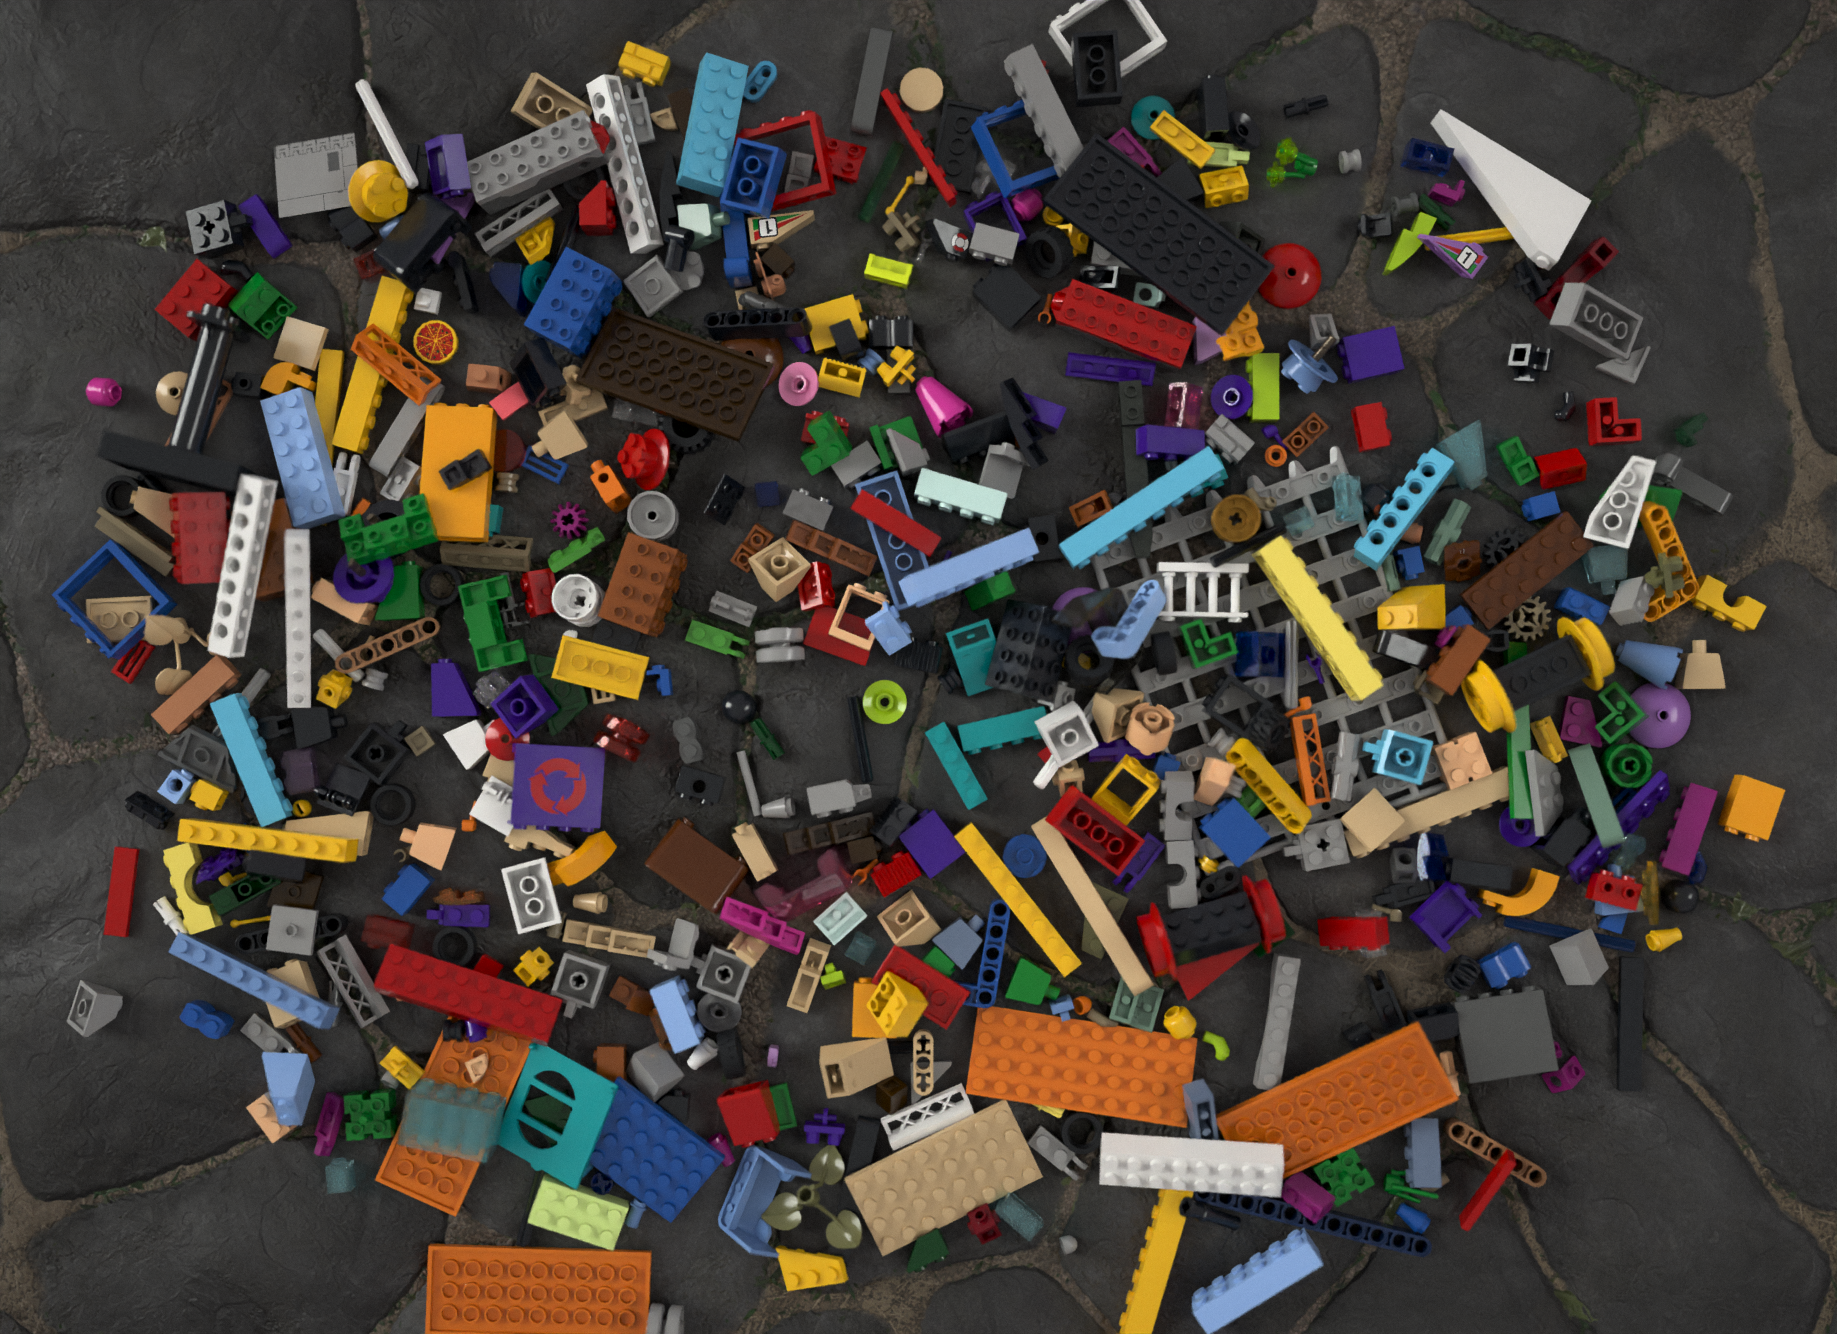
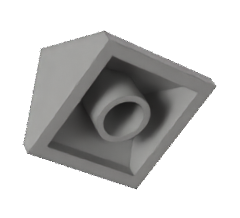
(1580, 959)
(654, 1071)

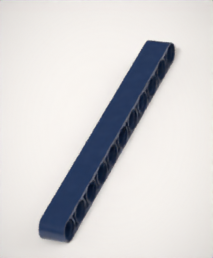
(1341, 1229)

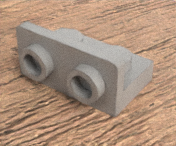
(403, 481)

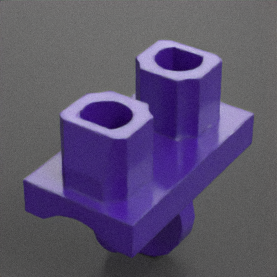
(814, 1128)

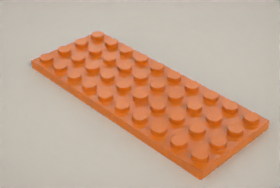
(1080, 1066)
(1344, 1101)
(443, 1178)
(536, 1290)

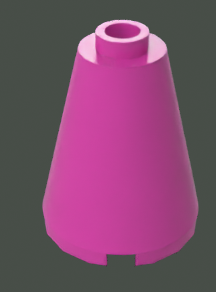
(942, 406)

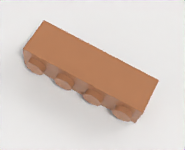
(196, 695)

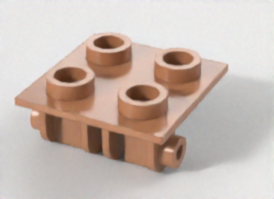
(773, 285)

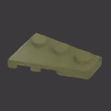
(1116, 905)

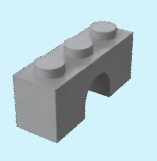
(1177, 788)
(1184, 893)

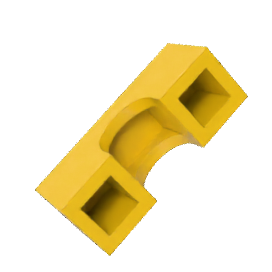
(1743, 614)

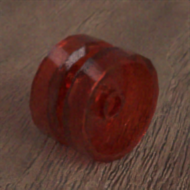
(621, 737)

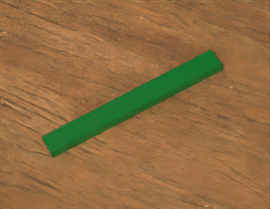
(1517, 744)

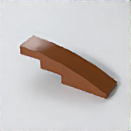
(831, 548)

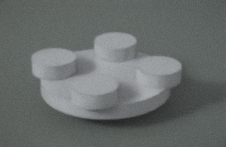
(692, 273)

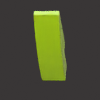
(1407, 241)

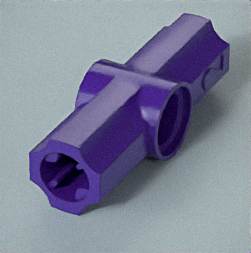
(1115, 751)

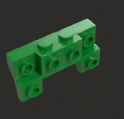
(389, 536)
(486, 626)

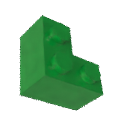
(830, 444)
(1202, 649)
(1625, 713)

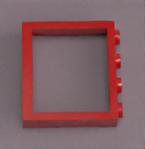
(788, 123)

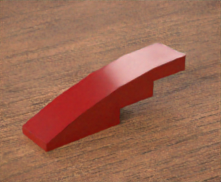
(895, 523)

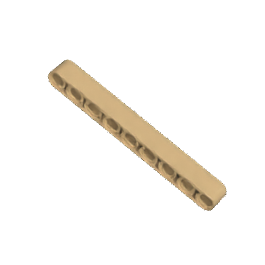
(1093, 907)

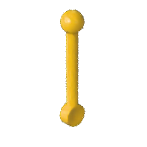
(909, 180)
(235, 923)

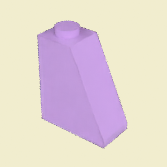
(1205, 342)

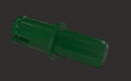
(1436, 211)
(767, 738)

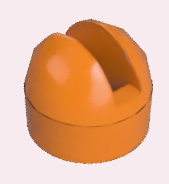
(1082, 1005)

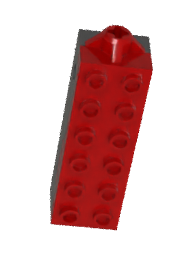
(1122, 325)

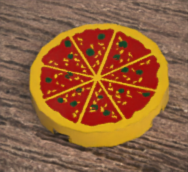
(435, 342)

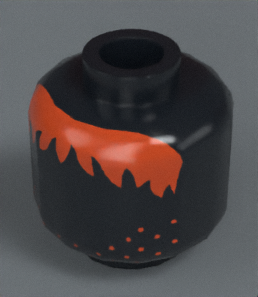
(1374, 498)

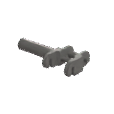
(511, 607)

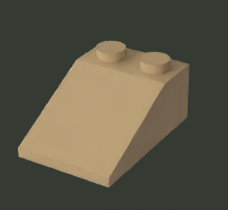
(546, 103)

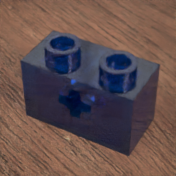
(1427, 157)

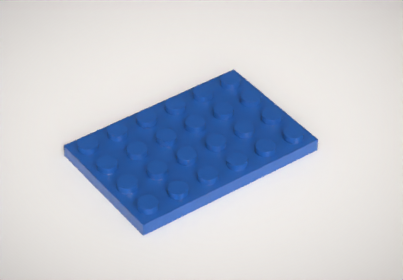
(652, 1153)

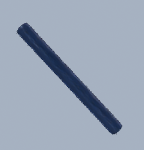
(1566, 932)

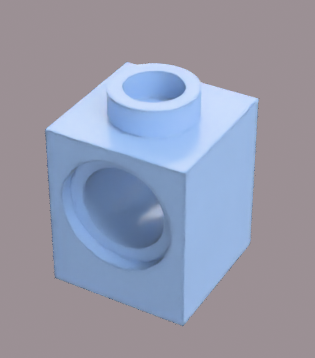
(169, 789)

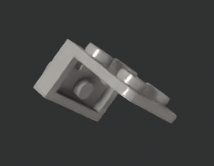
(1003, 468)
(680, 949)

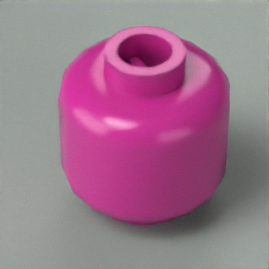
(1027, 204)
(103, 392)

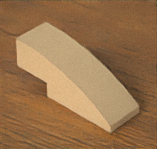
(808, 975)

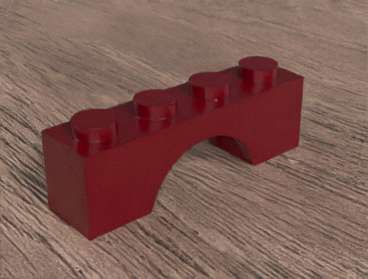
(1585, 266)

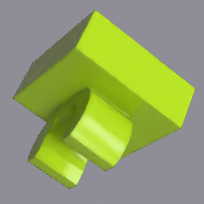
(832, 978)

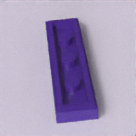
(1109, 368)

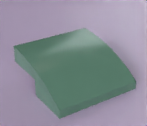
(1137, 1010)

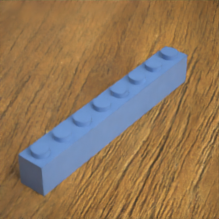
(254, 980)

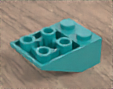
(973, 653)

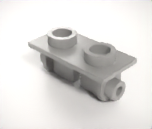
(732, 608)

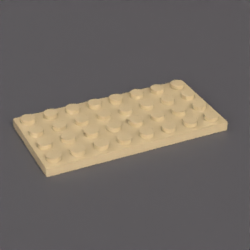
(943, 1177)

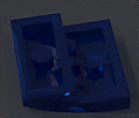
(1429, 854)

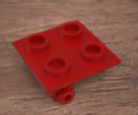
(844, 159)

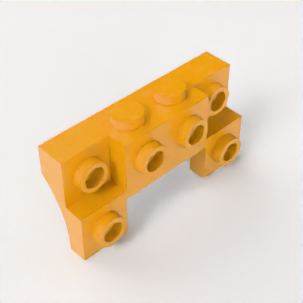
(1241, 336)

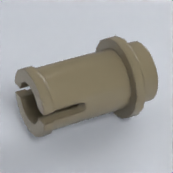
(556, 929)

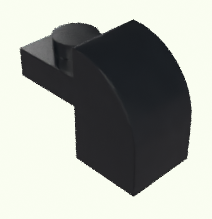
(846, 340)

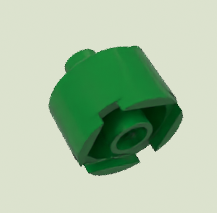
(1638, 765)

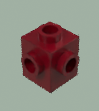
(984, 1223)

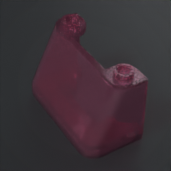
(834, 880)

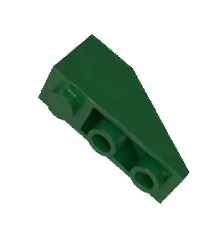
(240, 893)

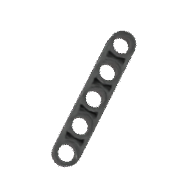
(872, 81)

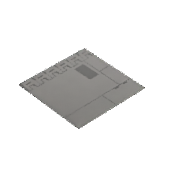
(314, 174)

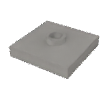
(653, 286)
(292, 929)

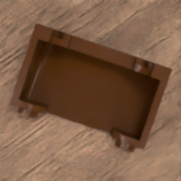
(697, 866)

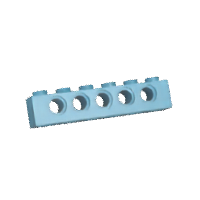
(1374, 555)

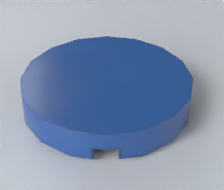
(1024, 856)

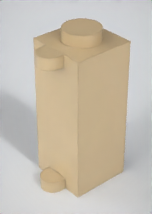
(754, 851)

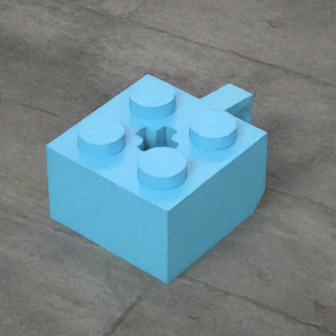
(1387, 758)

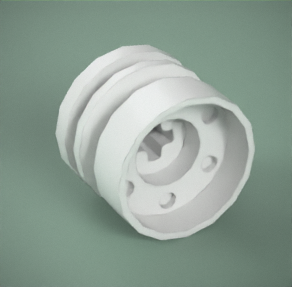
(568, 599)

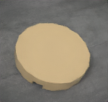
(921, 90)

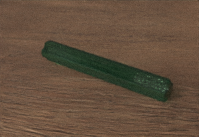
(881, 181)

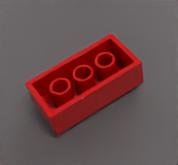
(1094, 830)

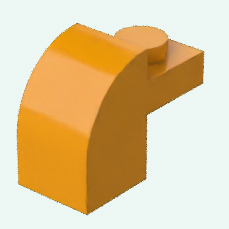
(283, 376)

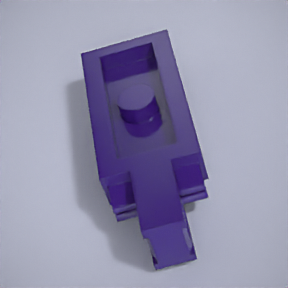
(462, 915)

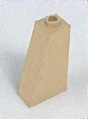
(338, 825)

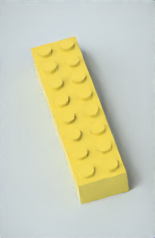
(1317, 619)

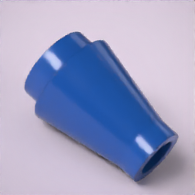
(1413, 1218)

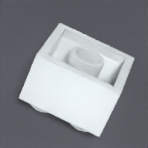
(1066, 733)

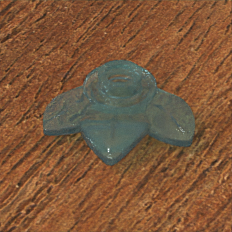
(1630, 850)

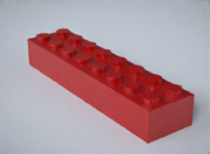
(468, 995)

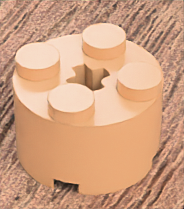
(1145, 730)

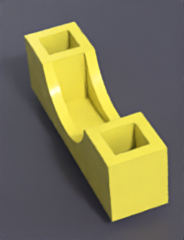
(182, 863)

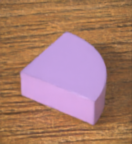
(773, 1055)

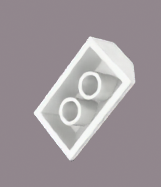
(531, 895)

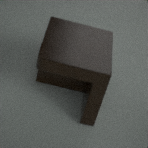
(891, 1094)

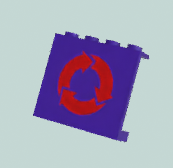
(557, 787)

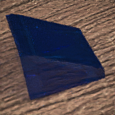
(767, 494)

